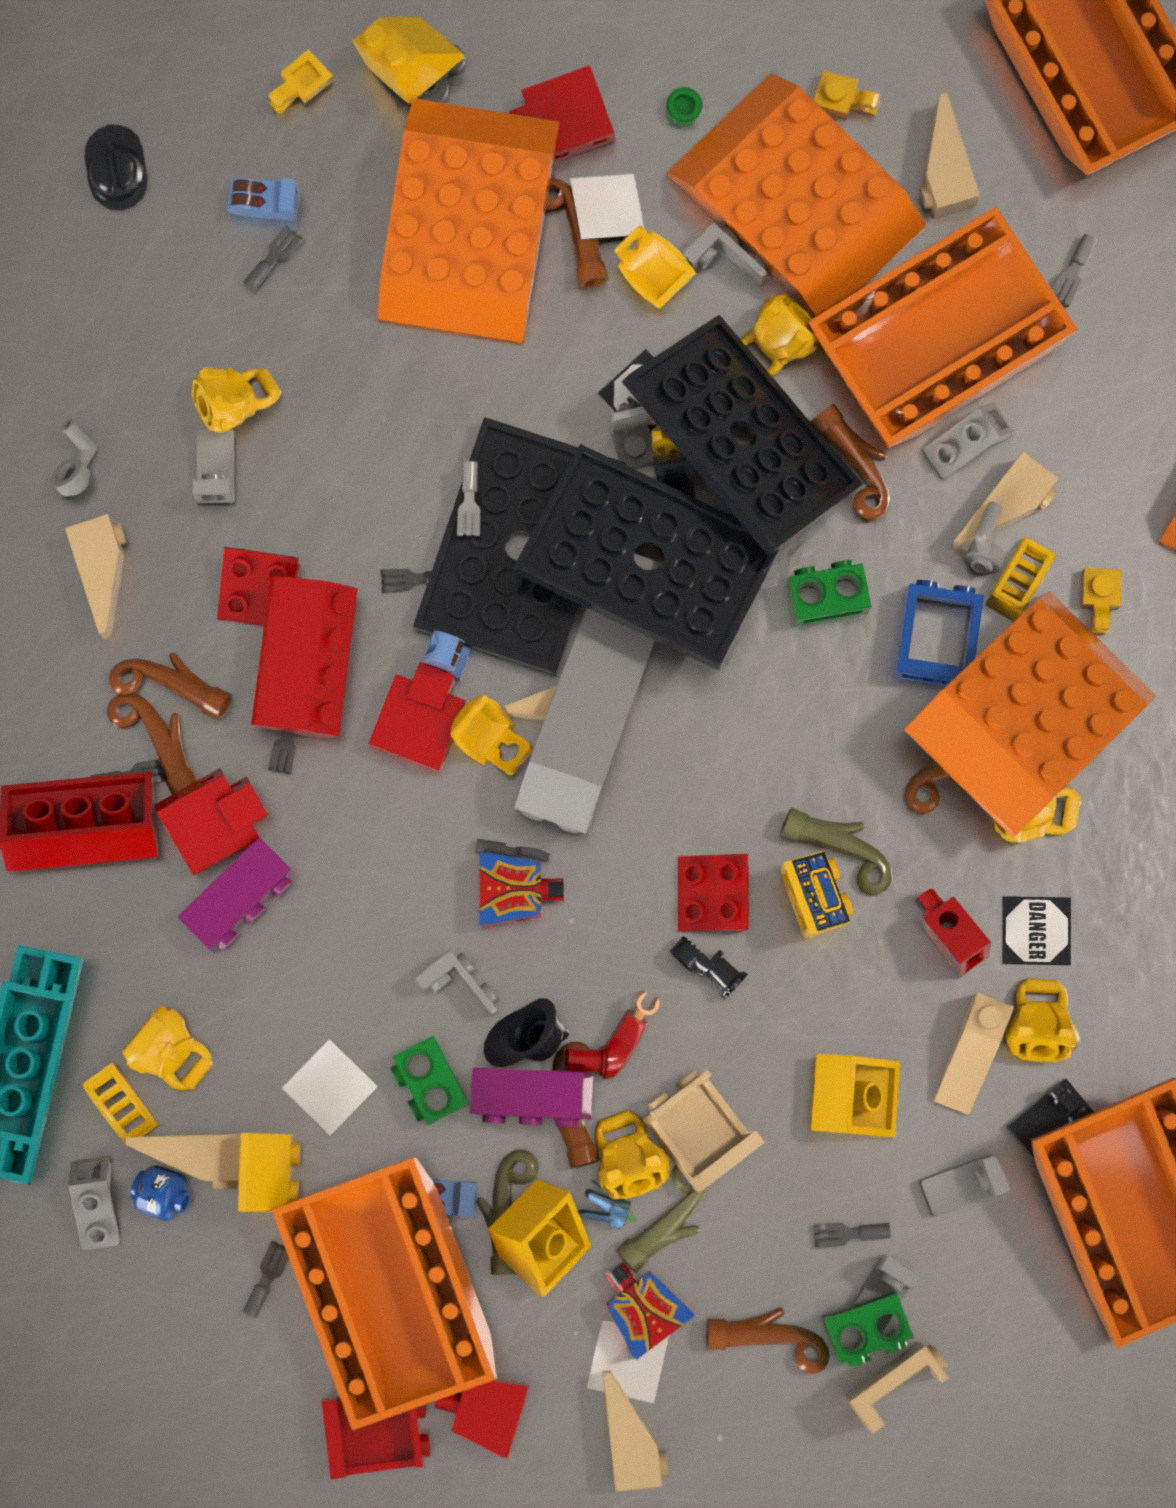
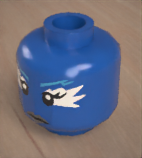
(160, 1193)

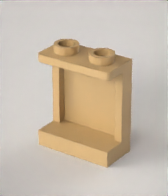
(700, 1131)
(891, 1376)

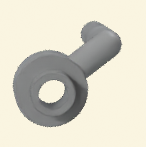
(73, 475)
(983, 554)

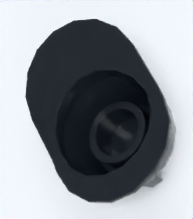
(116, 167)
(525, 1034)

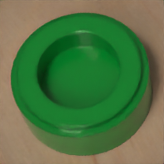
(684, 106)

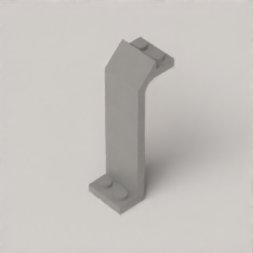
(585, 721)

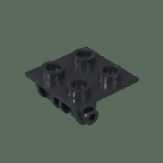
(1051, 1112)

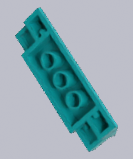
(32, 1037)

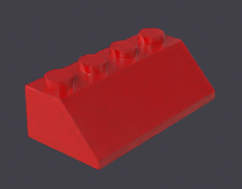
(304, 656)
(78, 821)

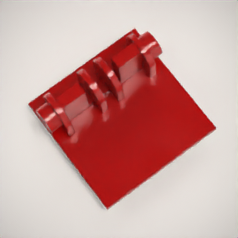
(247, 580)
(713, 893)

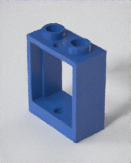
(931, 671)

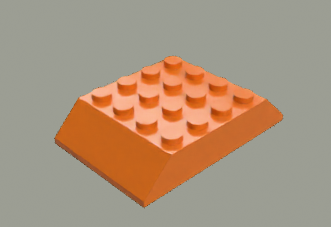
(1094, 71)
(799, 195)
(466, 220)
(943, 328)
(1030, 713)
(1117, 1207)
(387, 1292)

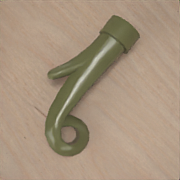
(837, 837)
(503, 1199)
(665, 1229)

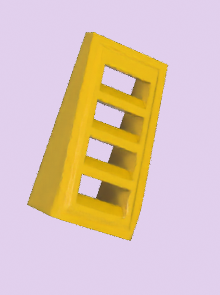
(1009, 599)
(96, 1081)

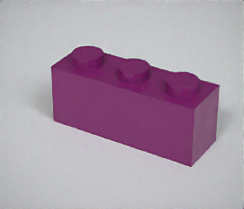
(237, 896)
(531, 1095)

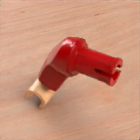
(619, 1046)

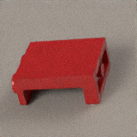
(374, 1447)

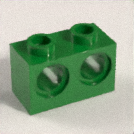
(831, 603)
(438, 1076)
(865, 1318)

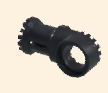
(716, 969)

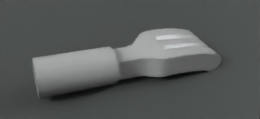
(1069, 279)
(469, 512)

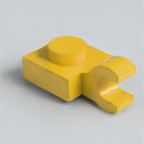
(302, 78)
(839, 94)
(1101, 592)

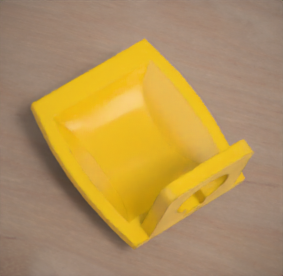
(653, 266)
(483, 729)

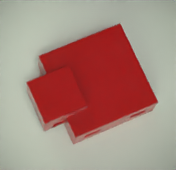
(578, 107)
(418, 718)
(211, 819)

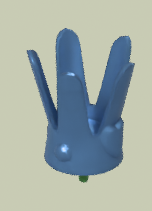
(616, 1208)

